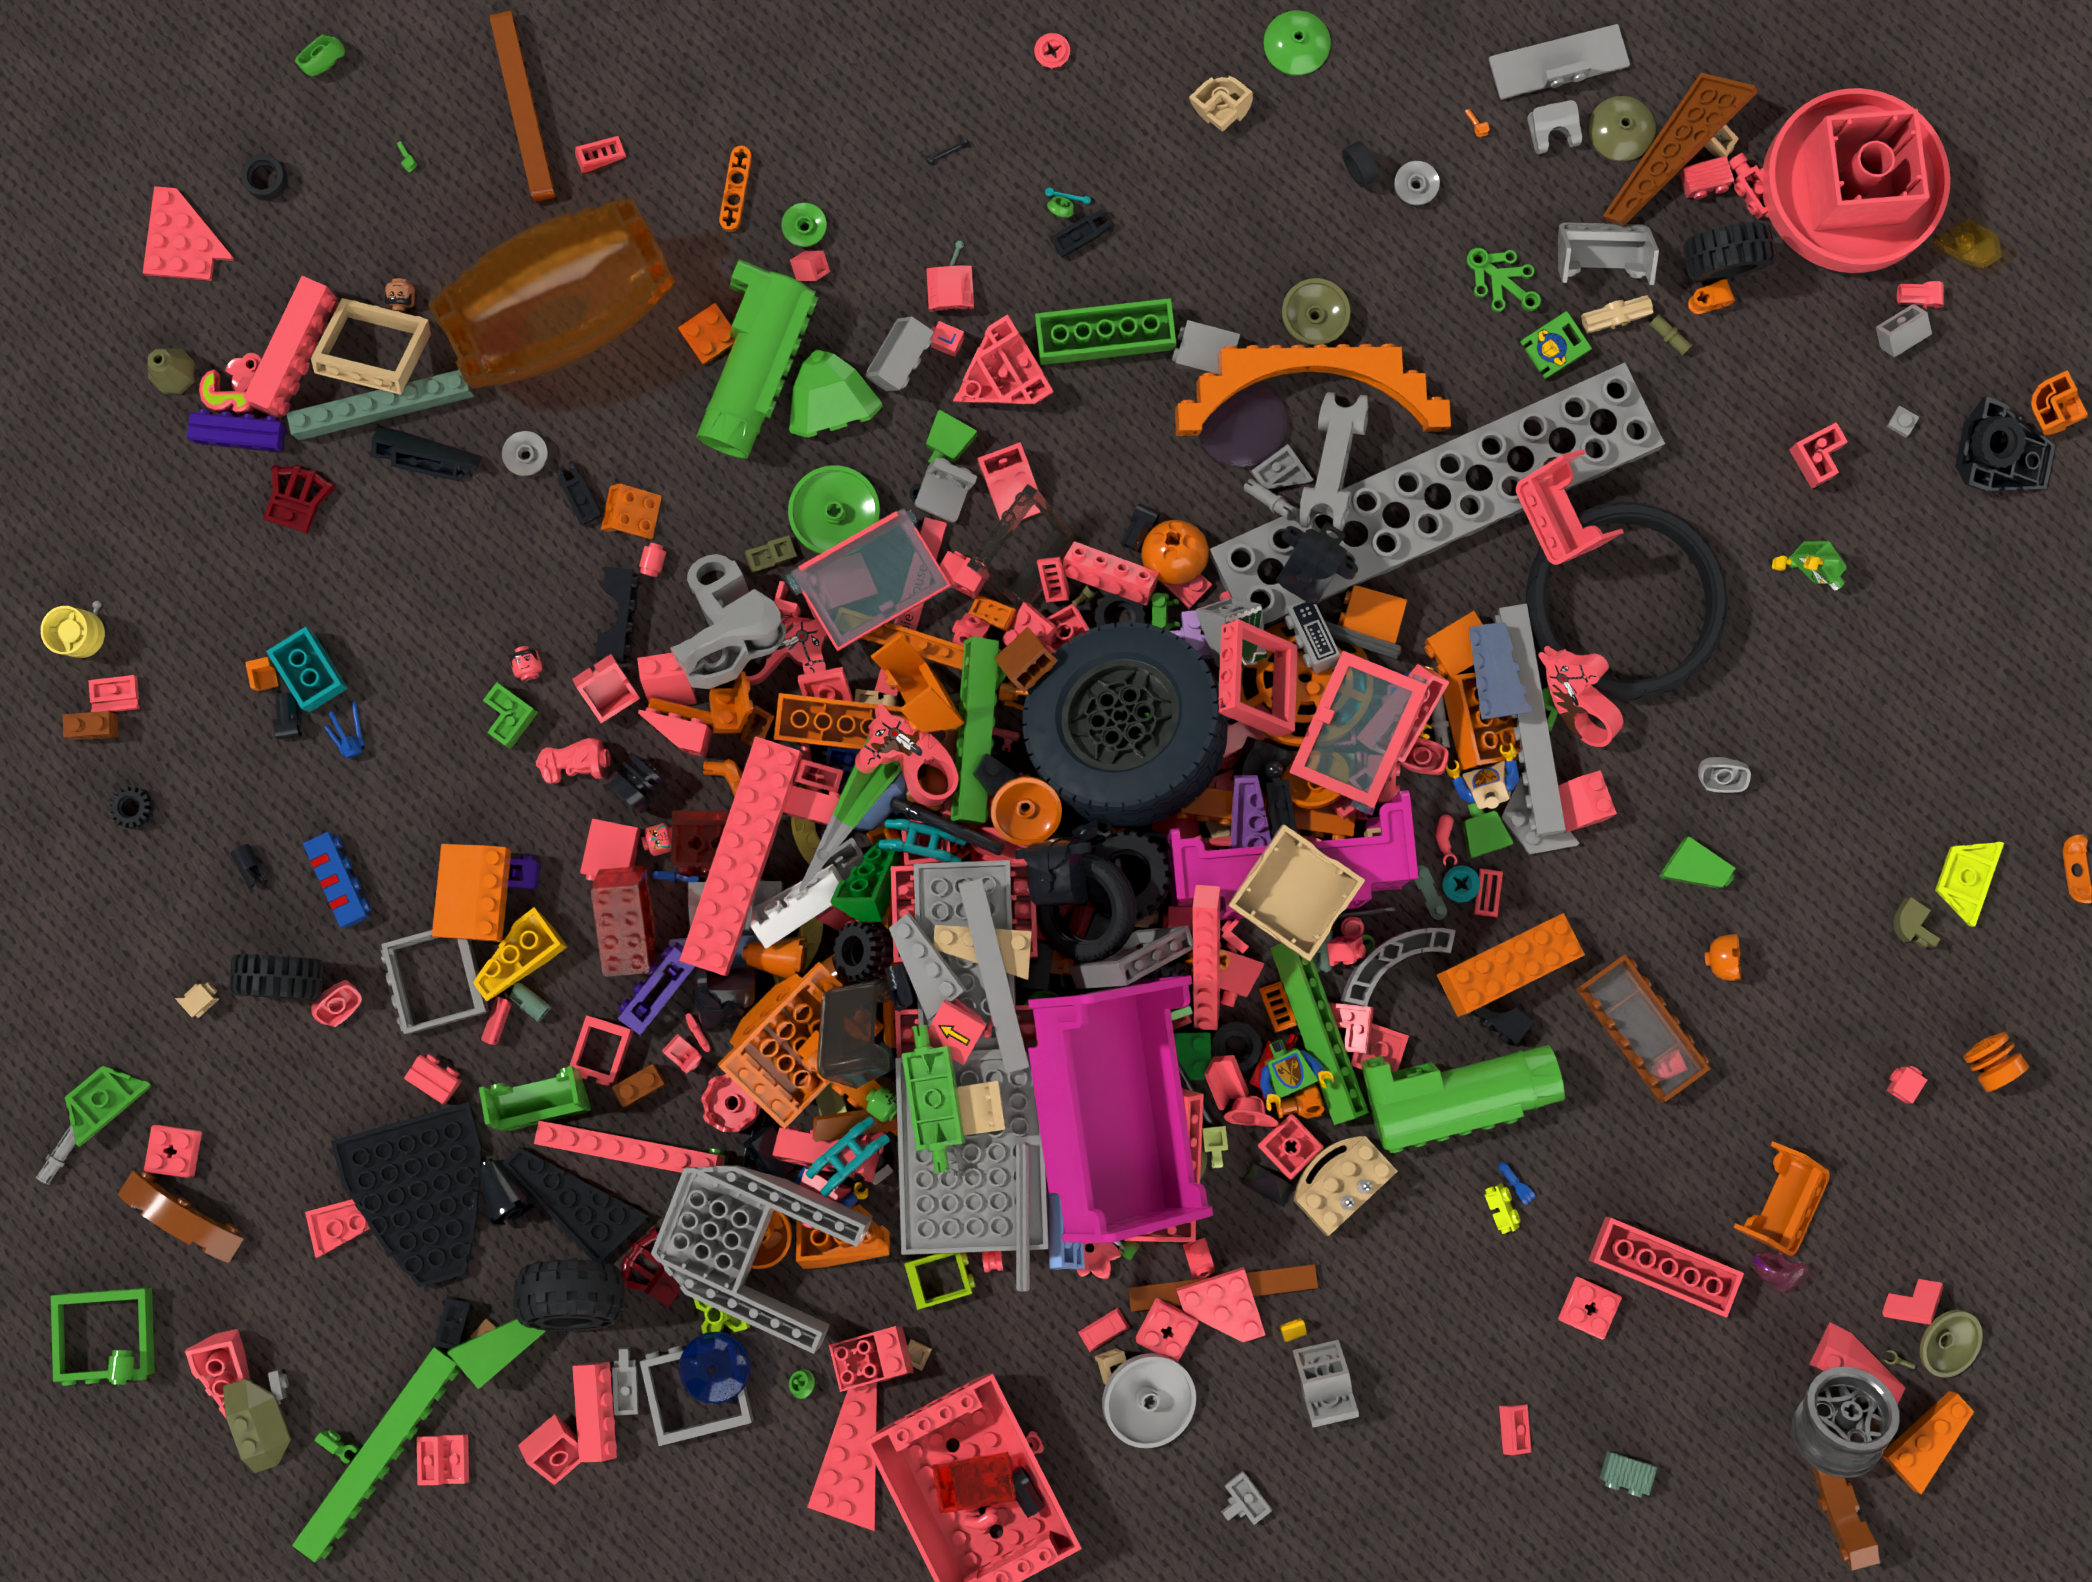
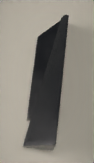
(422, 454)

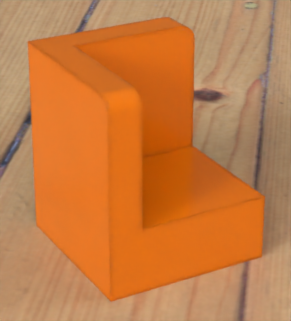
(262, 674)

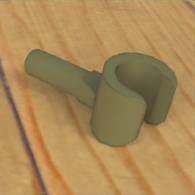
(1085, 595)
(1900, 1361)

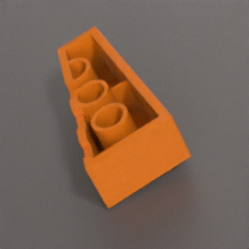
(1927, 1442)

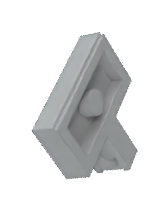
(1245, 1500)

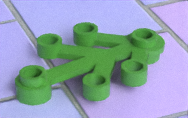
(1501, 277)

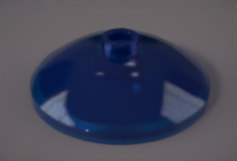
(726, 1355)

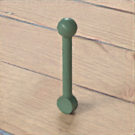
(959, 245)

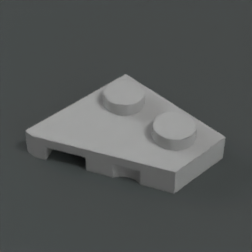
(1281, 470)

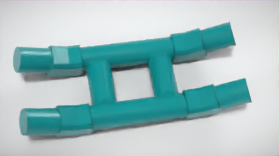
(914, 829)
(861, 1155)

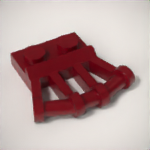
(294, 512)
(661, 1285)

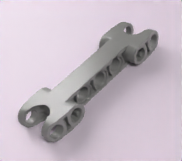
(1327, 495)

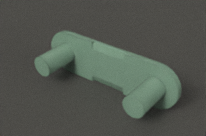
(1434, 902)

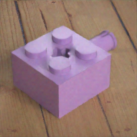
(1191, 633)

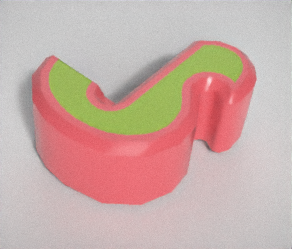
(222, 401)

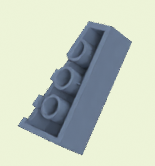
(1496, 672)

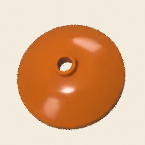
(1305, 794)
(1029, 824)

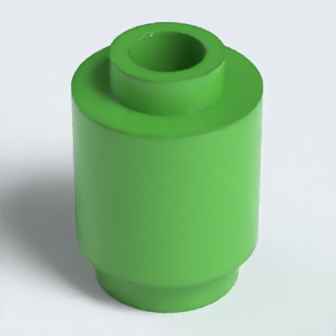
(120, 1366)

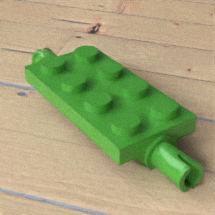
(933, 1098)

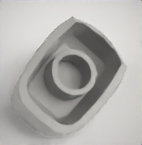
(1724, 775)

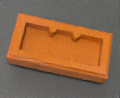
(993, 612)

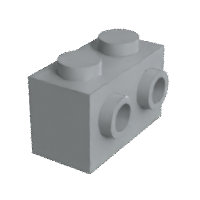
(1903, 330)

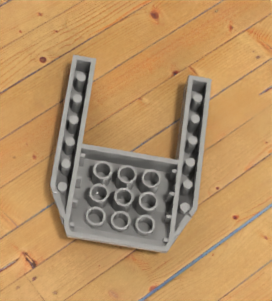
(716, 1234)

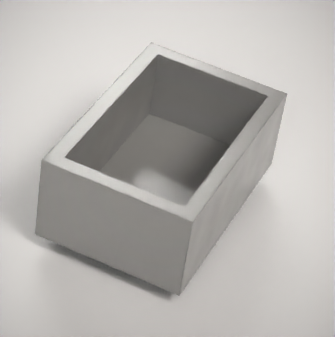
(899, 354)

